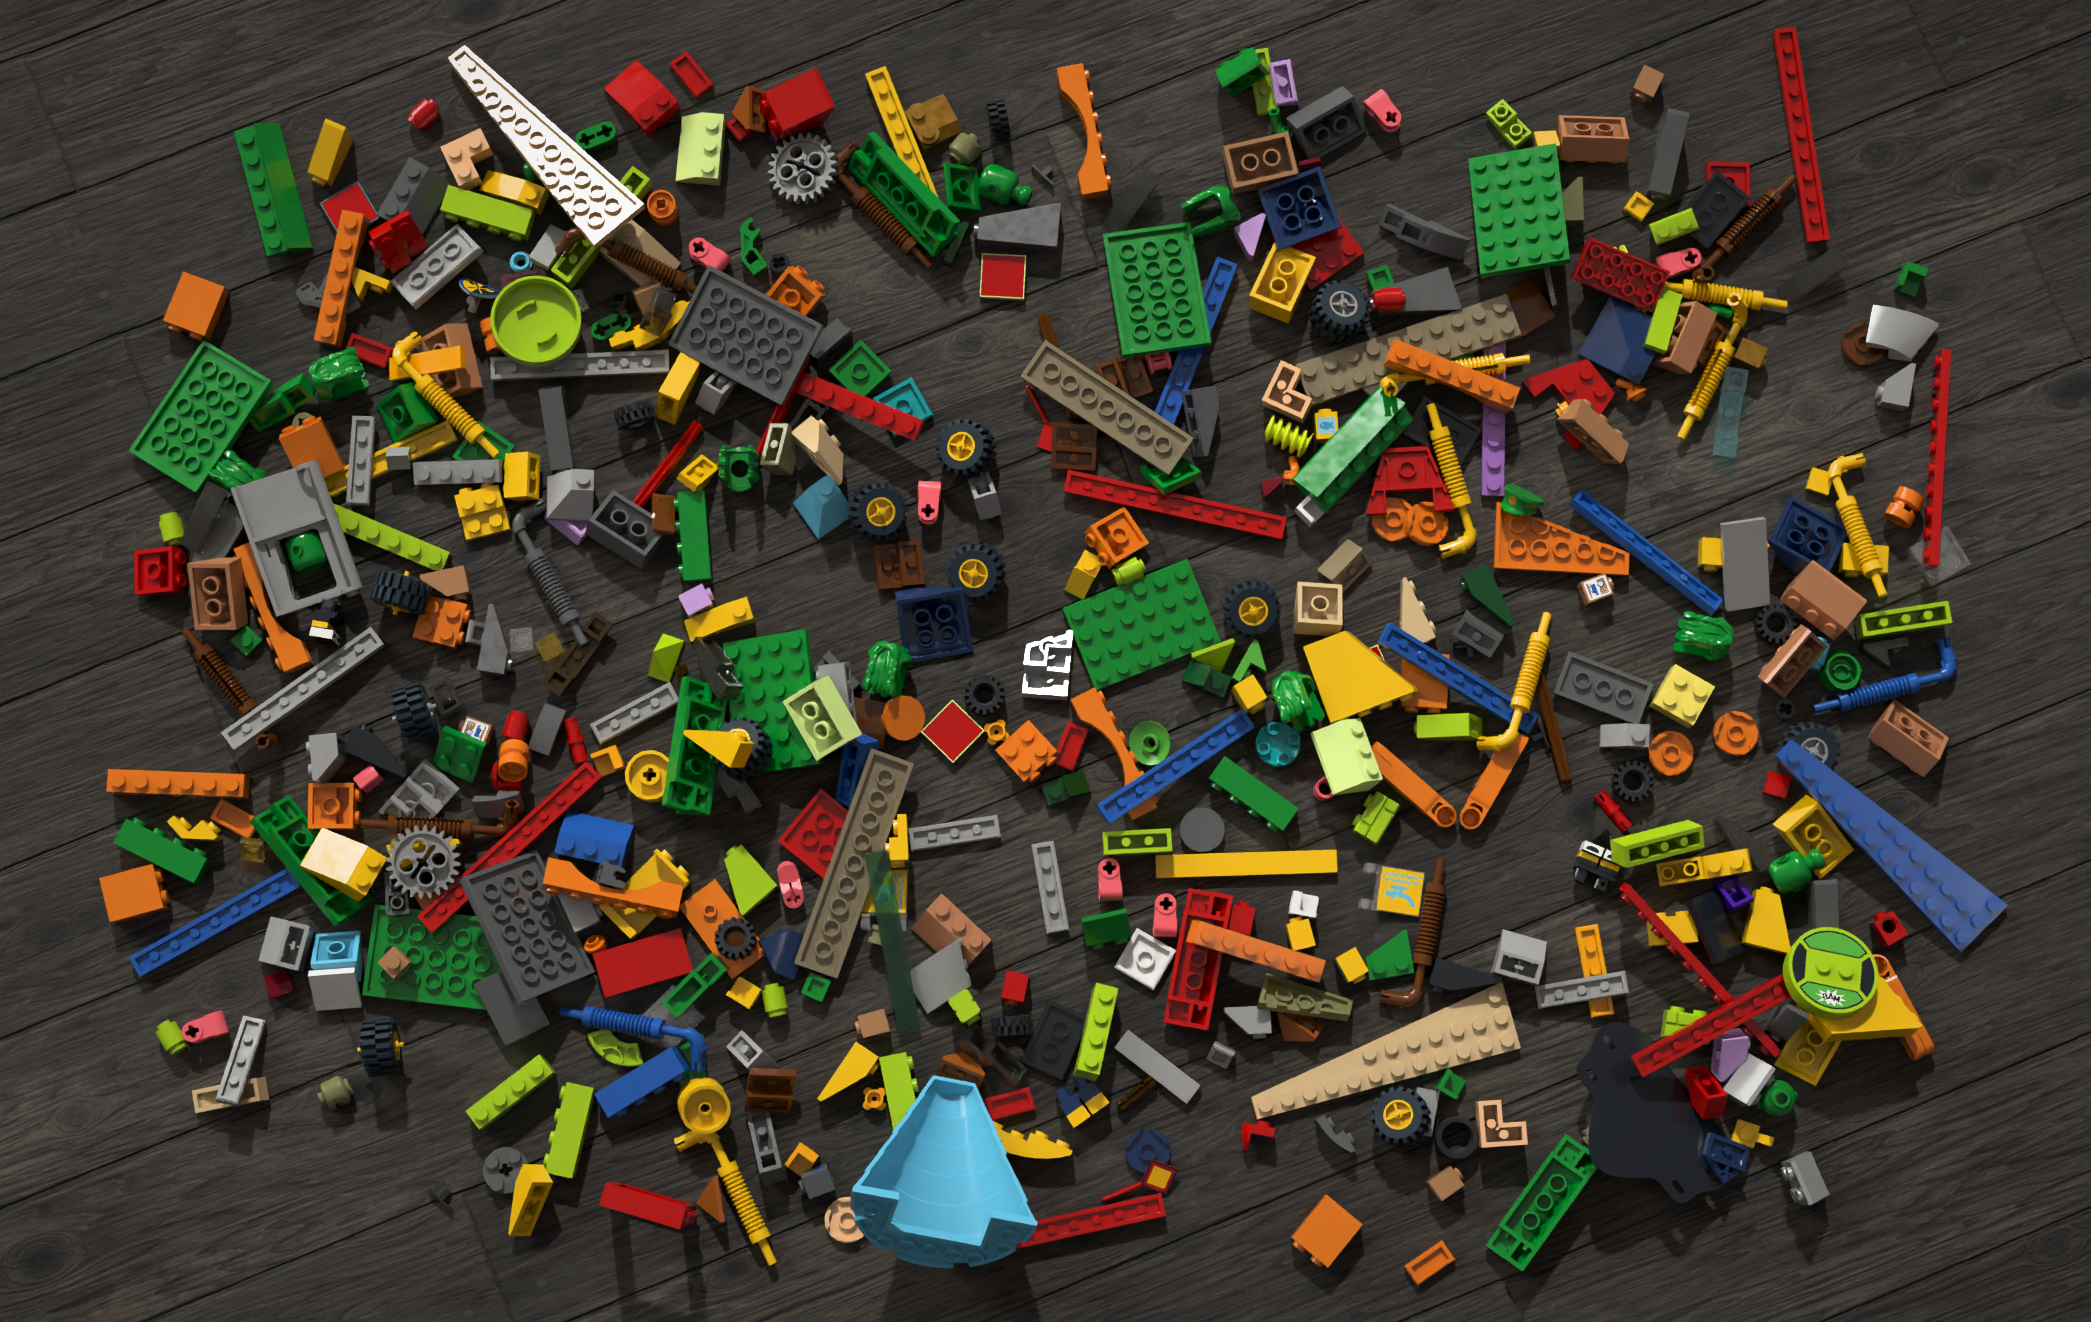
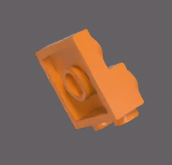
(797, 291)
(1115, 538)
(443, 622)
(1028, 752)
(333, 806)

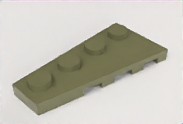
(1295, 998)

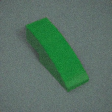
(283, 402)
(695, 985)

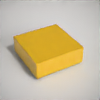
(1638, 206)
(1818, 482)

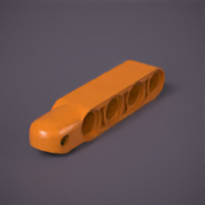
(1490, 784)
(1413, 788)
(1919, 1043)

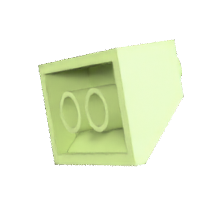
(701, 149)
(822, 717)
(1347, 757)

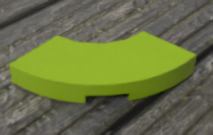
(615, 1050)

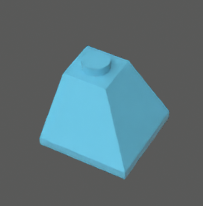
(823, 507)
(338, 951)

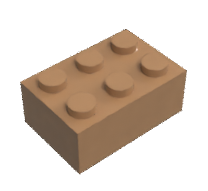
(1259, 162)

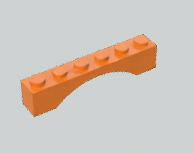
(1074, 89)
(346, 249)
(1424, 364)
(290, 651)
(1092, 712)
(178, 783)
(565, 879)
(1255, 950)

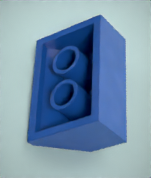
(594, 839)

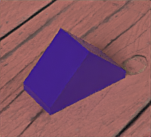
(1732, 892)

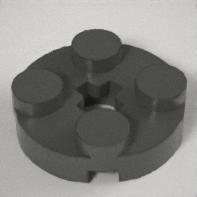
(495, 1162)

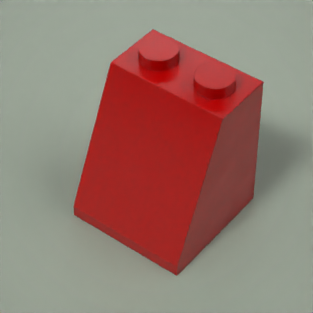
(797, 105)

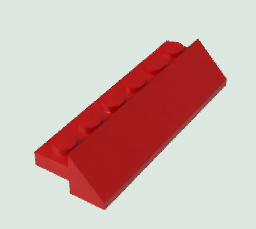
(1195, 967)

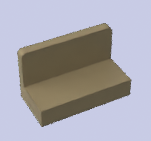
(1345, 564)

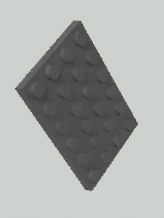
(746, 335)
(526, 927)

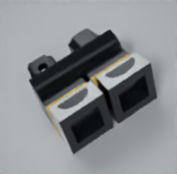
(325, 623)
(1586, 865)

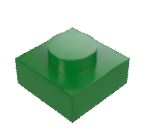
(1379, 277)
(246, 640)
(816, 987)

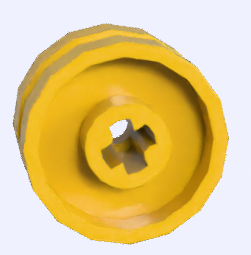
(638, 771)
(703, 1118)

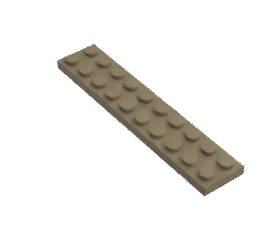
(1445, 336)
(847, 876)

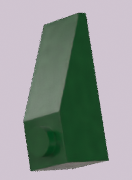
(1484, 591)

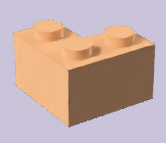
(462, 156)
(1282, 395)
(1493, 1131)

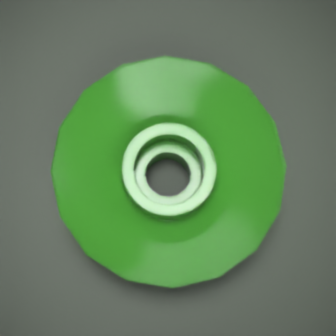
(1141, 742)

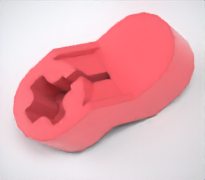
(792, 895)

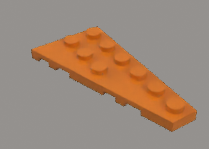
(1542, 546)

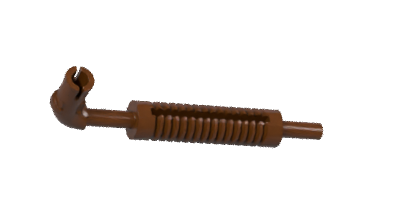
(877, 212)
(1743, 228)
(635, 258)
(229, 685)
(452, 828)
(1425, 942)

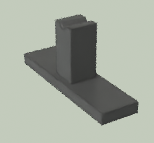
(1044, 173)

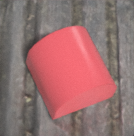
(368, 778)

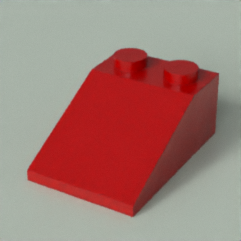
(642, 98)

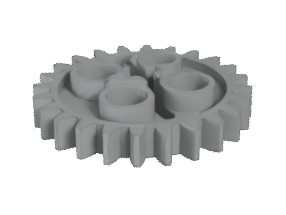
(794, 186)
(440, 872)

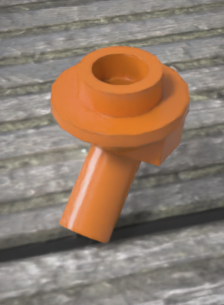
(1634, 391)
(1294, 466)
(595, 944)

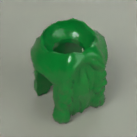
(1223, 197)
(338, 375)
(729, 457)
(234, 472)
(1703, 636)
(886, 669)
(1296, 699)

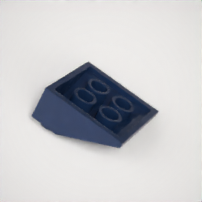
(1299, 208)
(1619, 340)
(1806, 536)
(934, 622)

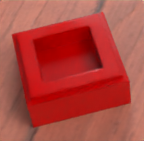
(1776, 785)

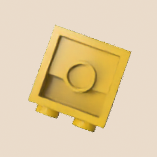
(482, 511)
(899, 846)

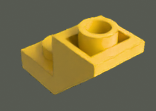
(201, 832)

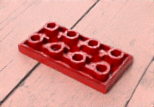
(1620, 274)
(642, 962)

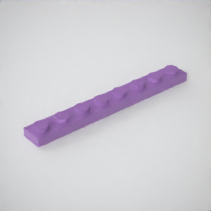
(1493, 440)

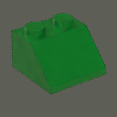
(1241, 71)
(406, 412)
(1106, 928)

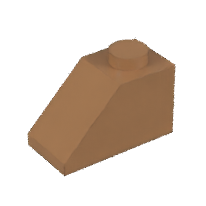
(450, 582)

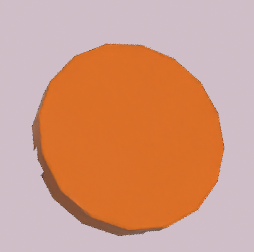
(1424, 525)
(1392, 526)
(903, 717)
(1735, 733)
(1670, 753)

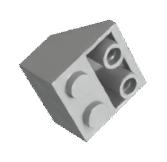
(325, 756)
(286, 944)
(1519, 958)
(1748, 1080)
(1804, 1179)

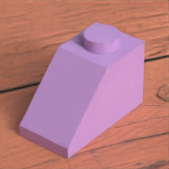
(1729, 1053)

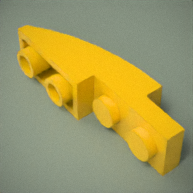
(643, 339)
(1704, 867)
(1035, 1147)

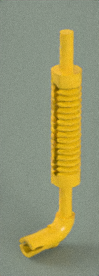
(1720, 293)
(1486, 365)
(1715, 368)
(438, 397)
(1454, 484)
(1854, 523)
(1524, 688)
(736, 1188)

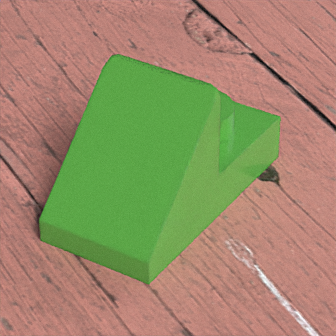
(1252, 658)

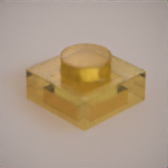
(549, 647)
(252, 849)

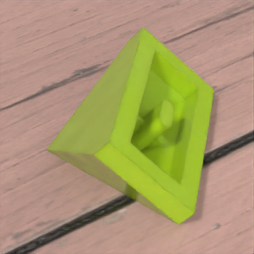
(1214, 655)
(665, 658)

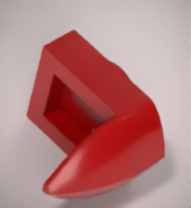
(500, 784)
(1262, 1128)

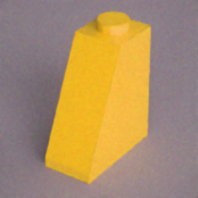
(329, 153)
(677, 388)
(1766, 923)

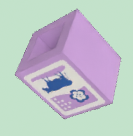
(697, 600)

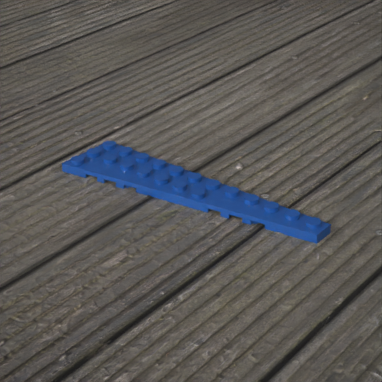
(1933, 884)

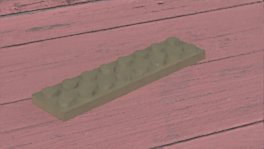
(1107, 408)

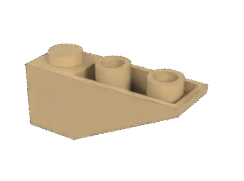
(1413, 614)

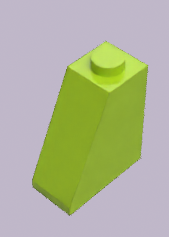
(1448, 727)
(748, 879)

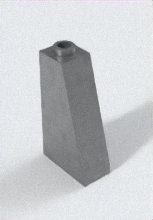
(1022, 229)

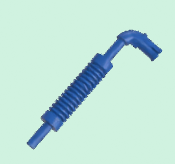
(1893, 688)
(641, 1026)

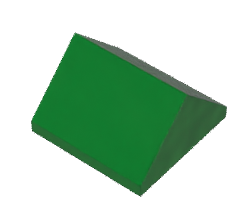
(961, 188)

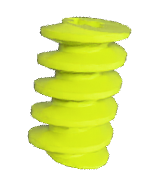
(1287, 436)

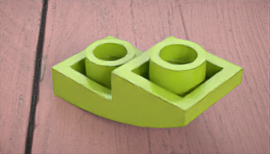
(1508, 124)

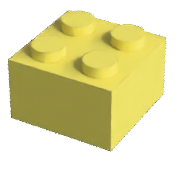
(1682, 696)

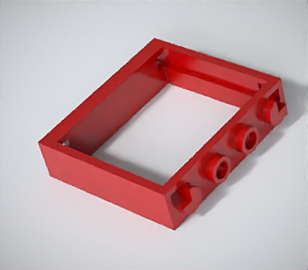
(648, 1205)

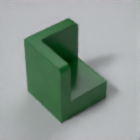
(1910, 278)
(1450, 1084)

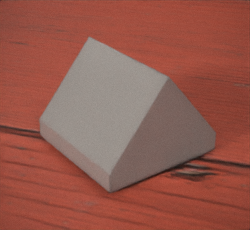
(398, 458)
(475, 633)
(1220, 1055)

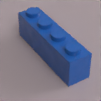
(642, 1081)

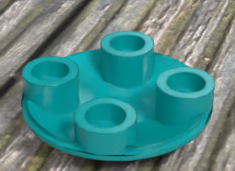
(1278, 744)

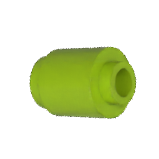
(171, 528)
(1128, 571)
(774, 1000)
(171, 1037)

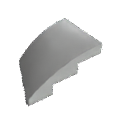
(1899, 332)
(1048, 667)
(421, 794)
(941, 977)

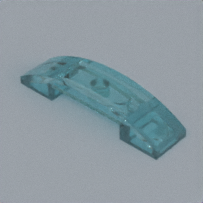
(1729, 412)

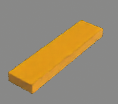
(431, 362)
(1592, 965)

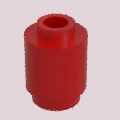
(424, 114)
(1389, 299)
(516, 726)

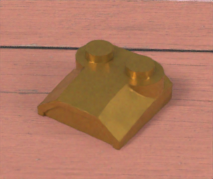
(933, 122)

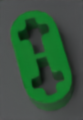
(594, 131)
(609, 321)

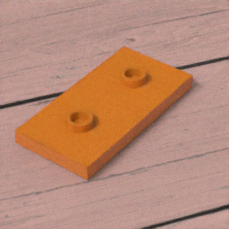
(708, 910)

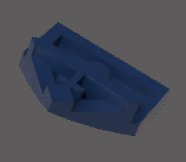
(781, 952)
(1725, 1156)

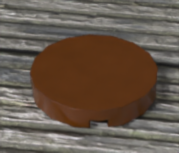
(1854, 346)

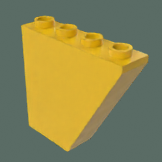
(1354, 677)
(1879, 1018)

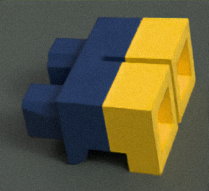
(1072, 1105)

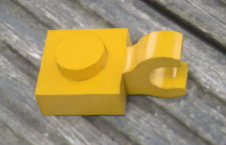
(1747, 1134)

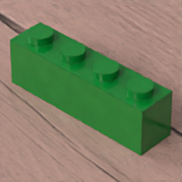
(694, 537)
(1252, 794)
(163, 851)

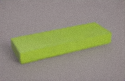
(1263, 89)
(1663, 321)

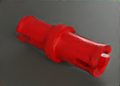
(575, 740)
(1612, 811)

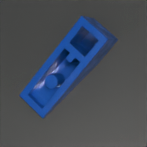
(851, 767)

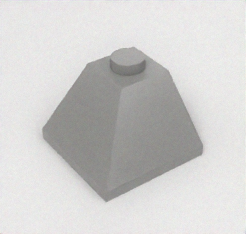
(570, 495)

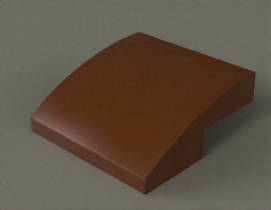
(1529, 306)
(1127, 375)
(1073, 446)
(898, 565)
(869, 718)
(769, 1090)

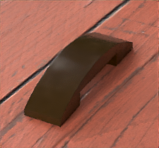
(577, 656)

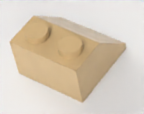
(1318, 609)

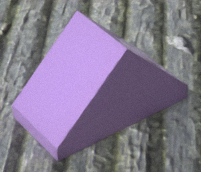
(1248, 234)

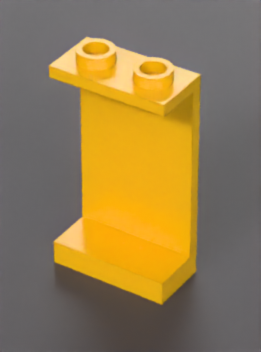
(656, 869)

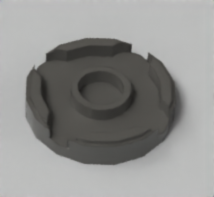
(1202, 830)

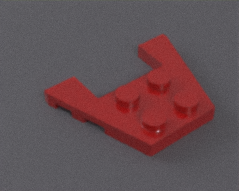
(1573, 382)
(1407, 471)

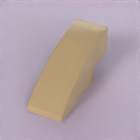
(254, 1091)

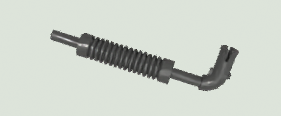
(544, 573)

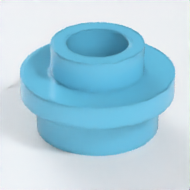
(516, 258)

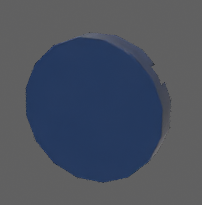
(1144, 1146)

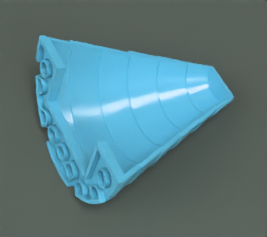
(943, 1184)

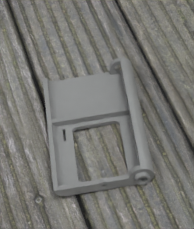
(287, 506)

